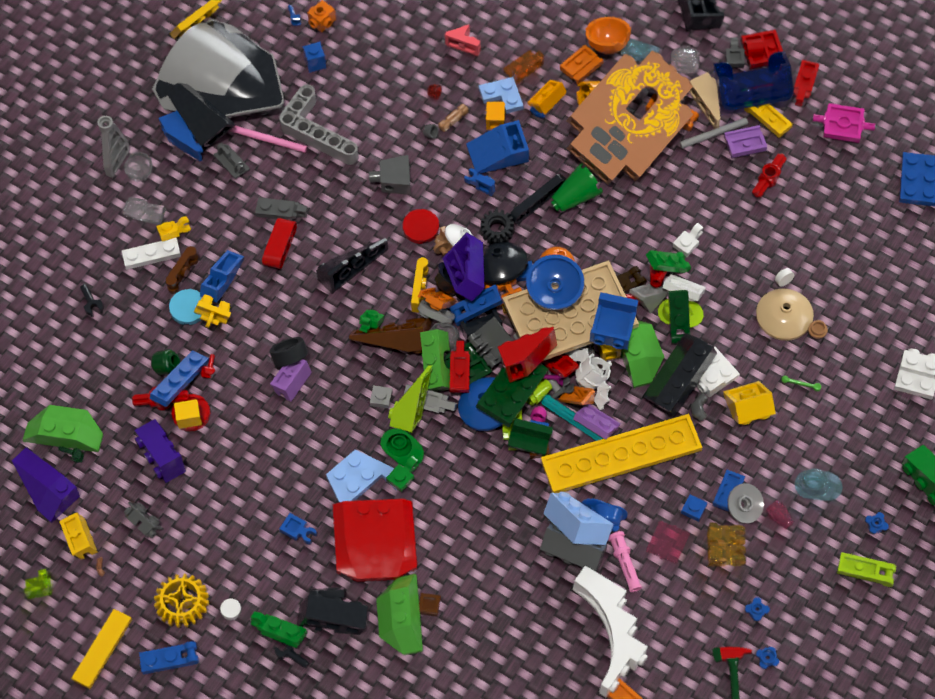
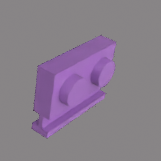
(745, 141)
(596, 421)

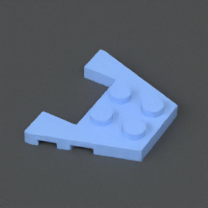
(356, 475)

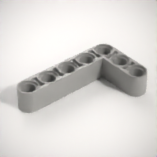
(312, 130)

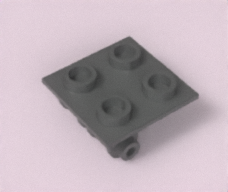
(487, 341)

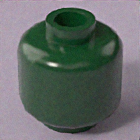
(164, 361)

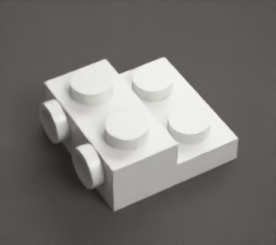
(916, 374)
(717, 376)

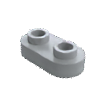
(440, 316)

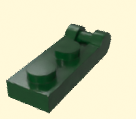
(678, 314)

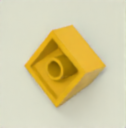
(750, 402)

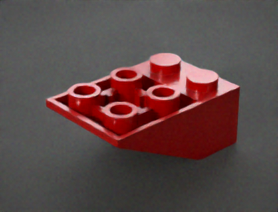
(526, 353)

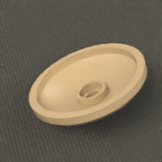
(784, 323)

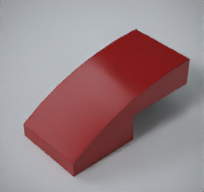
(561, 365)

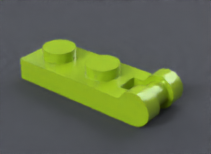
(866, 569)

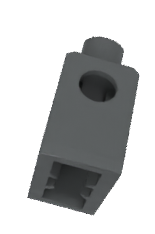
(393, 175)

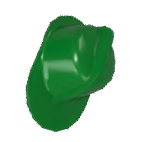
(401, 446)

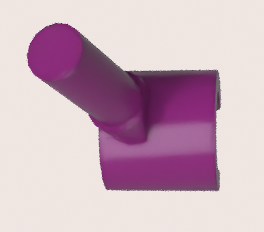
(556, 378)

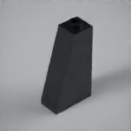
(199, 114)

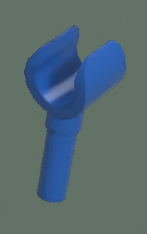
(295, 18)

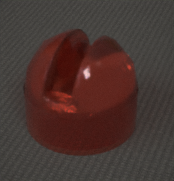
(434, 91)

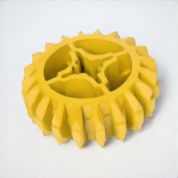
(166, 596)

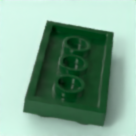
(505, 399)

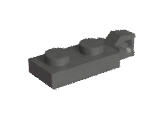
(280, 209)

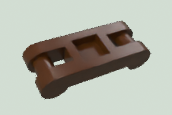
(181, 269)

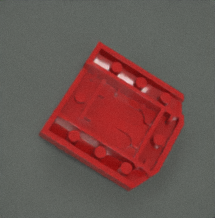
(374, 539)

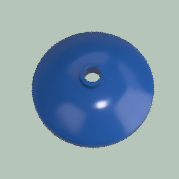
(555, 271)
(467, 408)

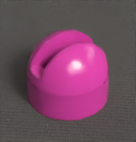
(538, 414)

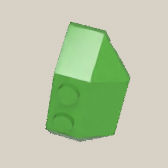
(643, 355)
(64, 428)
(400, 615)

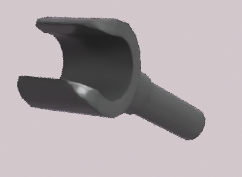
(565, 388)

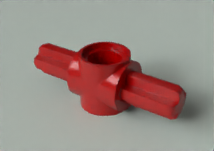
(769, 169)
(144, 399)

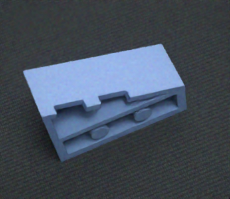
(576, 520)

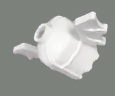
(591, 376)

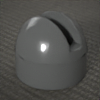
(430, 131)

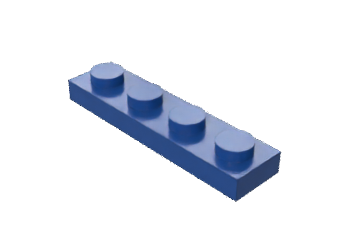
(179, 378)

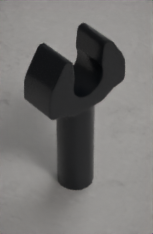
(90, 301)
(289, 653)

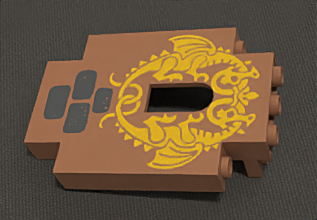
(611, 135)

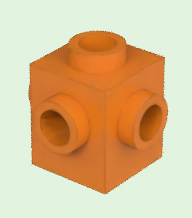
(321, 16)

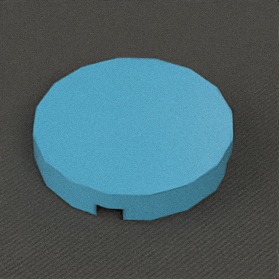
(183, 306)

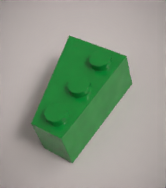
(921, 467)

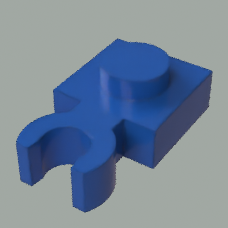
(296, 527)

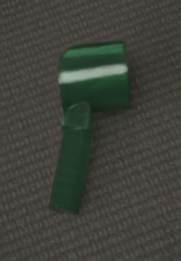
(77, 455)

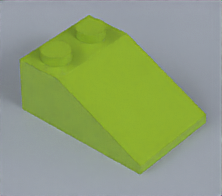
(409, 409)

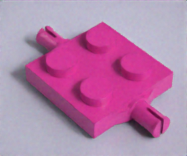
(843, 122)

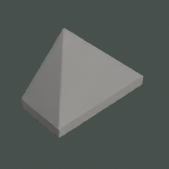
(649, 296)

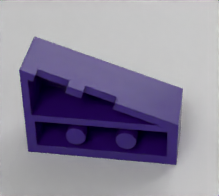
(466, 266)
(159, 451)

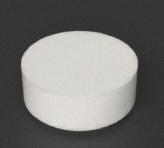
(784, 277)
(230, 609)

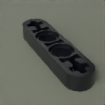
(537, 199)

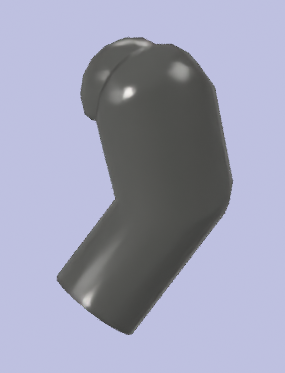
(697, 407)

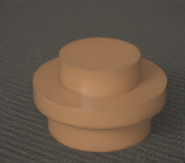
(817, 329)

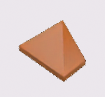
(579, 396)

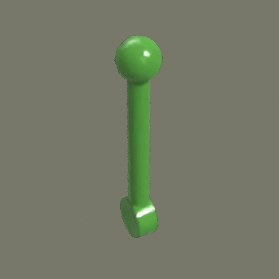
(817, 387)

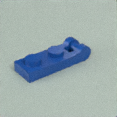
(485, 301)
(168, 658)

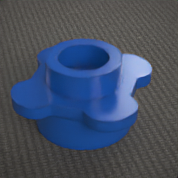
(874, 528)
(757, 615)
(771, 652)

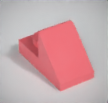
(460, 40)

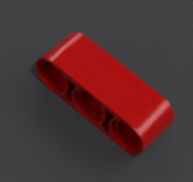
(279, 243)

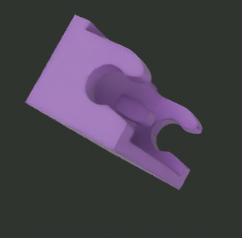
(291, 379)

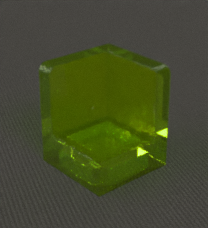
(38, 586)

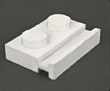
(676, 283)

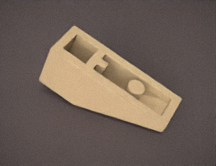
(706, 96)

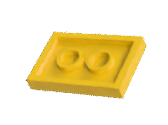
(196, 18)

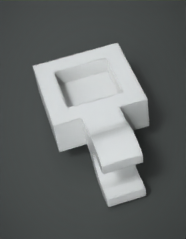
(688, 241)

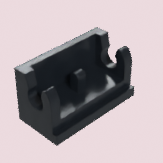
(472, 326)

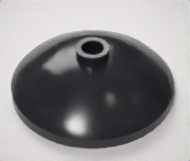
(503, 262)

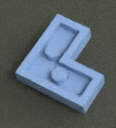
(502, 90)

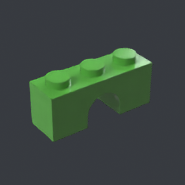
(434, 345)

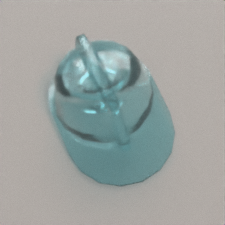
(818, 485)

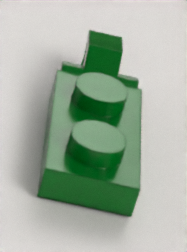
(278, 629)

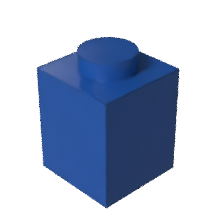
(314, 57)

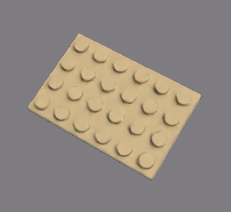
(570, 324)

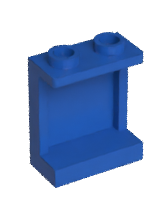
(614, 321)

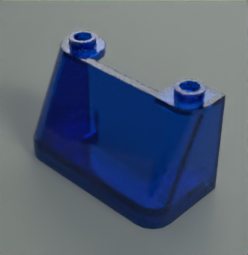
(755, 86)

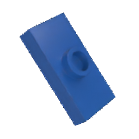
(729, 481)

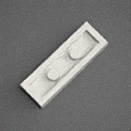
(151, 253)

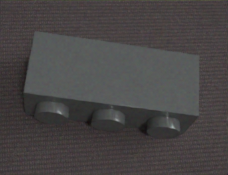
(583, 555)

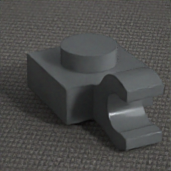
(735, 55)

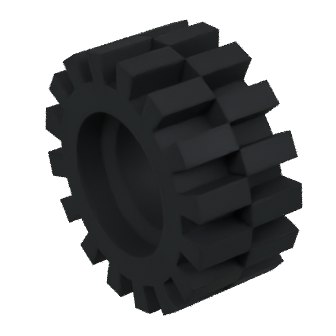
(501, 218)

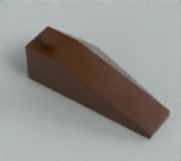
(394, 336)

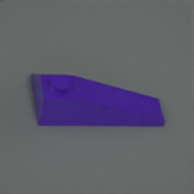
(46, 486)

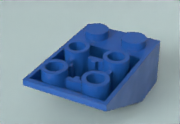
(499, 148)

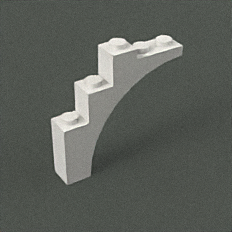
(620, 626)

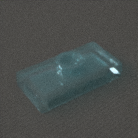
(638, 49)

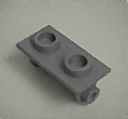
(230, 160)
(149, 522)

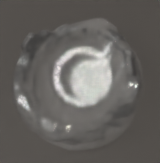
(685, 59)

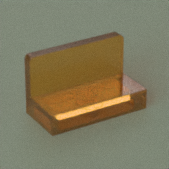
(524, 65)

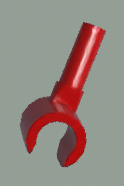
(207, 371)

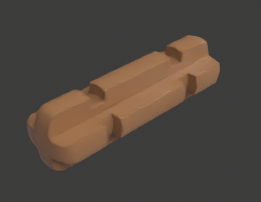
(453, 117)

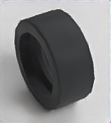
(288, 351)

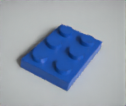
(917, 179)

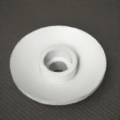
(454, 233)

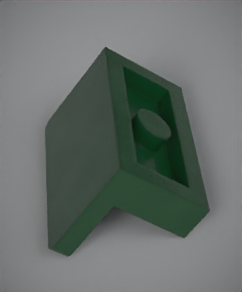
(529, 436)

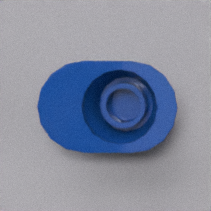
(610, 512)

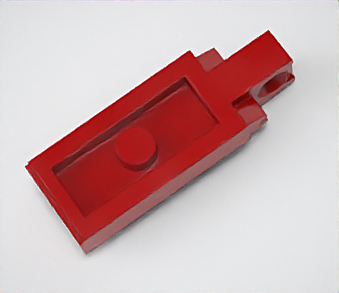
(805, 81)
(459, 369)

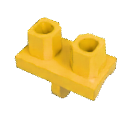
(211, 313)

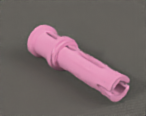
(622, 553)

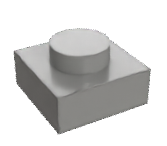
(381, 397)

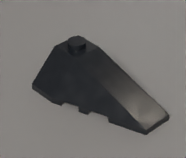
(346, 266)

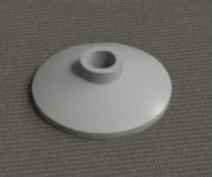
(752, 501)

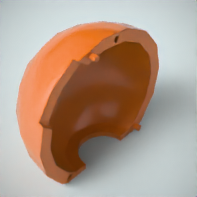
(608, 34)

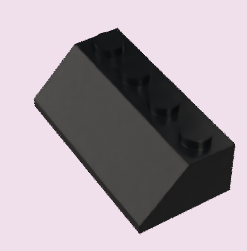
(680, 374)

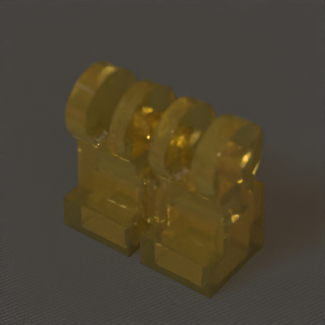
(718, 540)

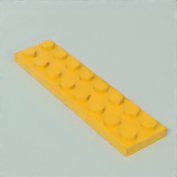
(621, 454)

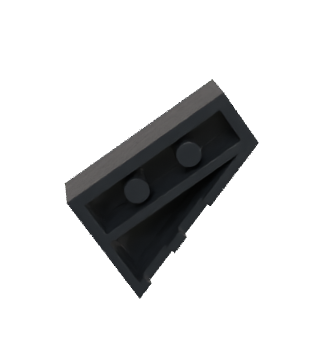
(701, 14)
(332, 614)

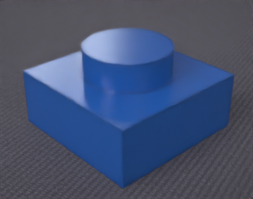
(694, 508)

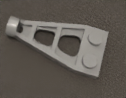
(114, 146)

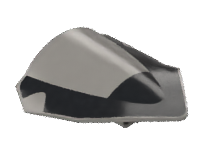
(222, 68)

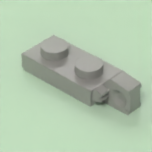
(436, 401)

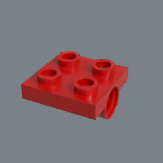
(760, 46)

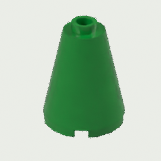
(576, 189)

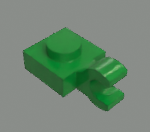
(370, 319)
(402, 476)

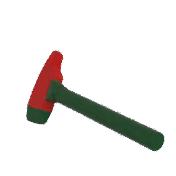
(732, 656)

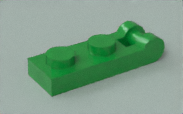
(668, 261)

